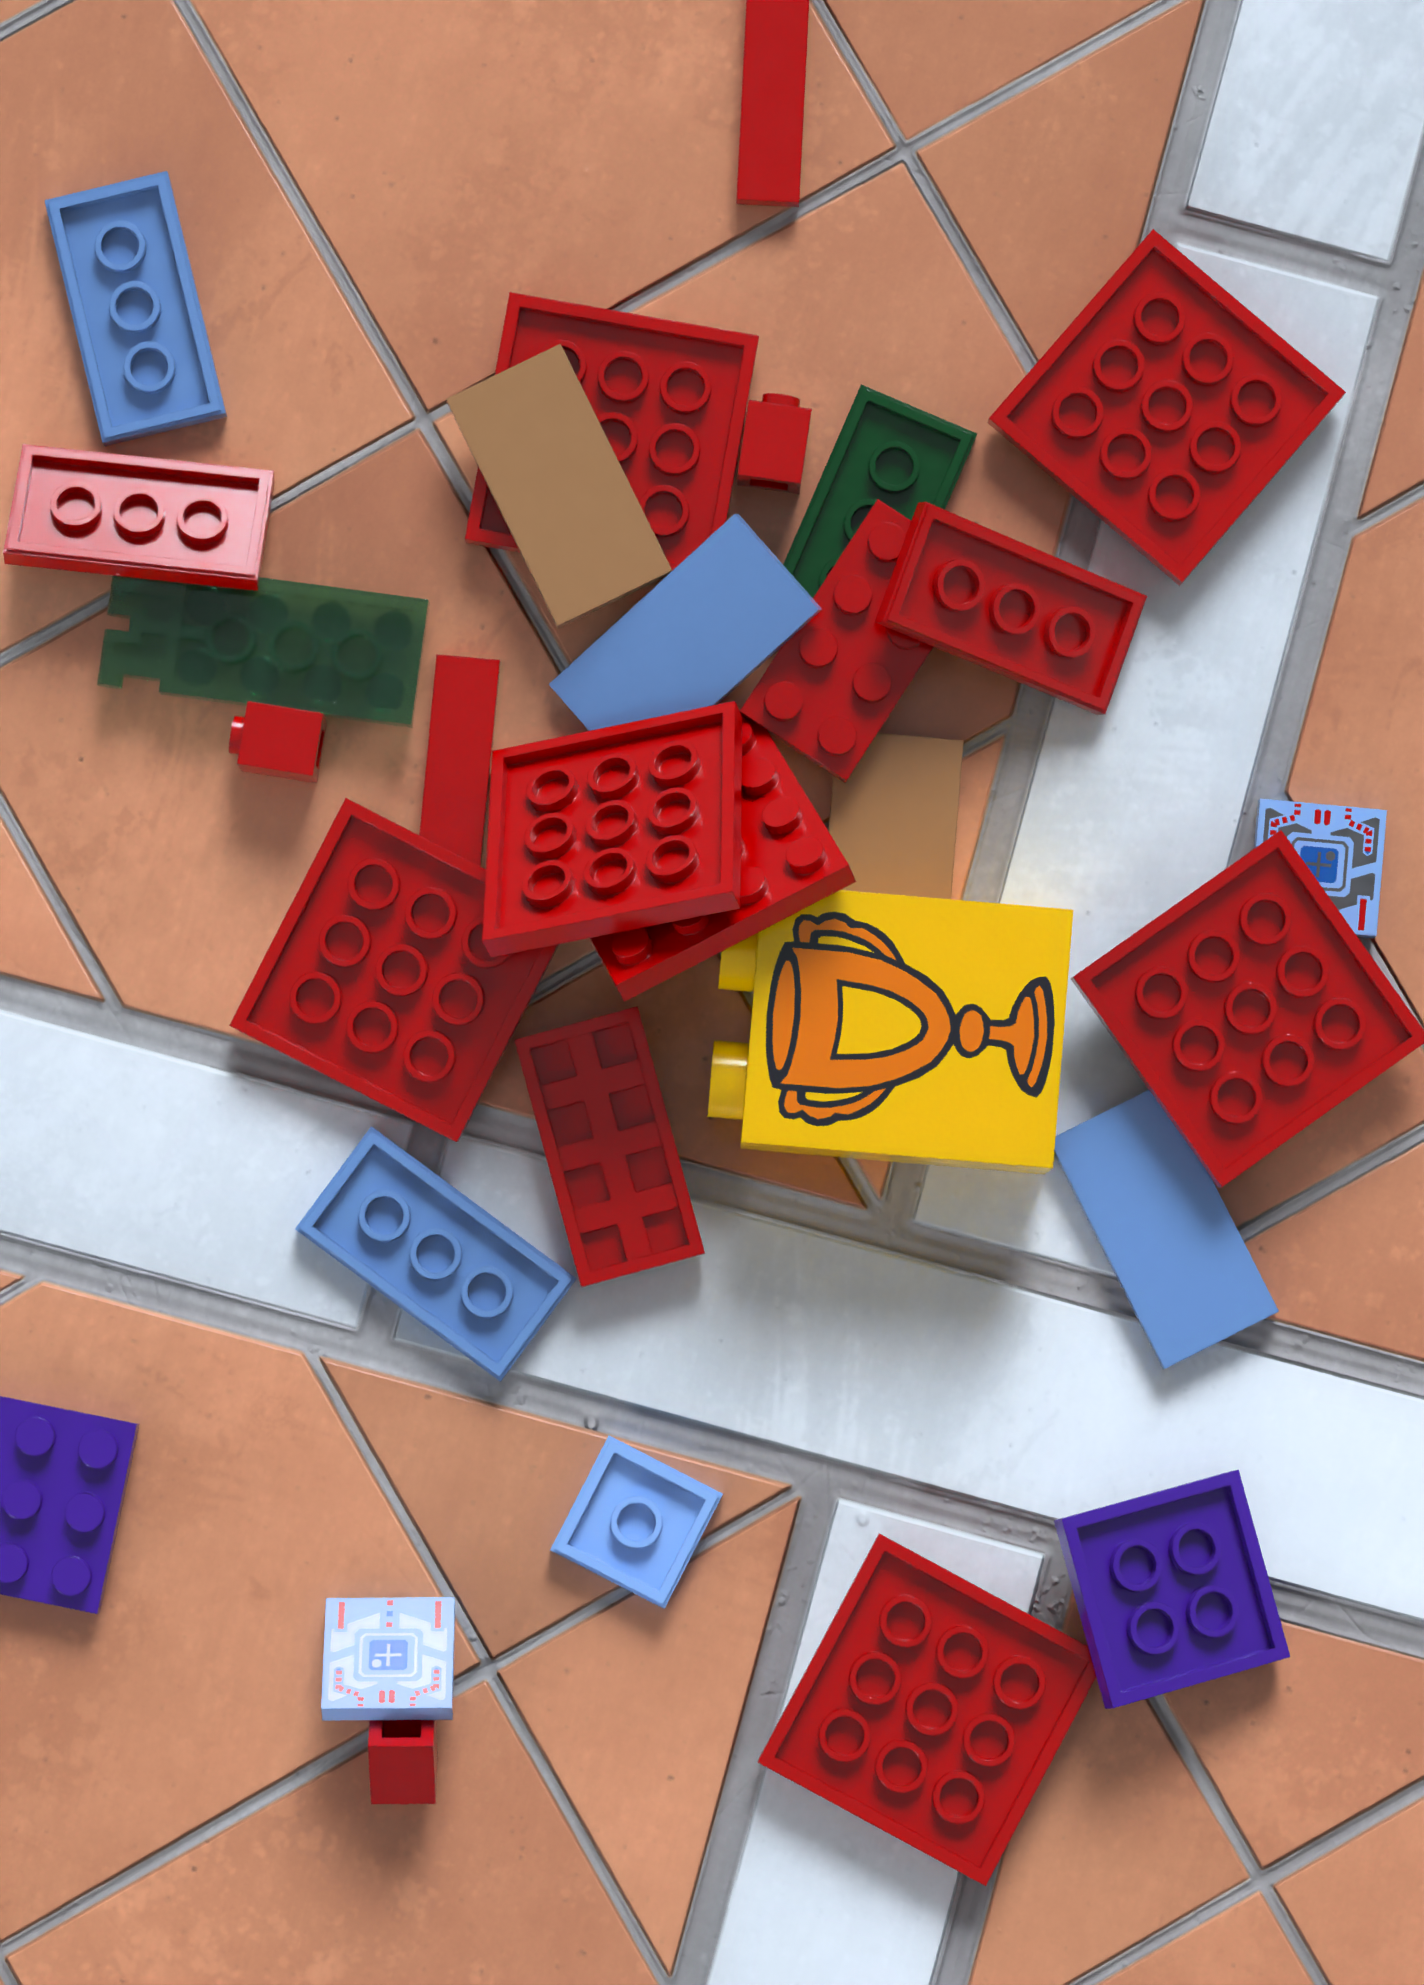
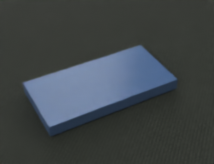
(135, 308)
(690, 634)
(1163, 1229)
(436, 1254)

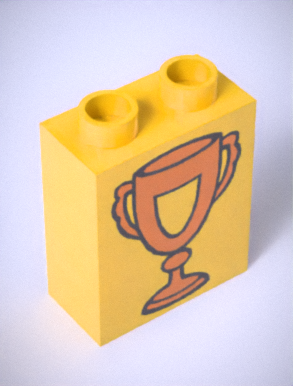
(900, 1032)

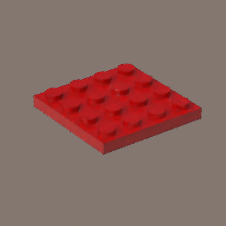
(665, 399)
(1166, 407)
(614, 830)
(784, 869)
(390, 976)
(1250, 1009)
(931, 1709)

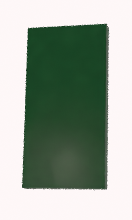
(880, 454)

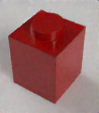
(774, 444)
(279, 741)
(403, 1761)

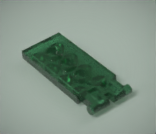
(273, 646)

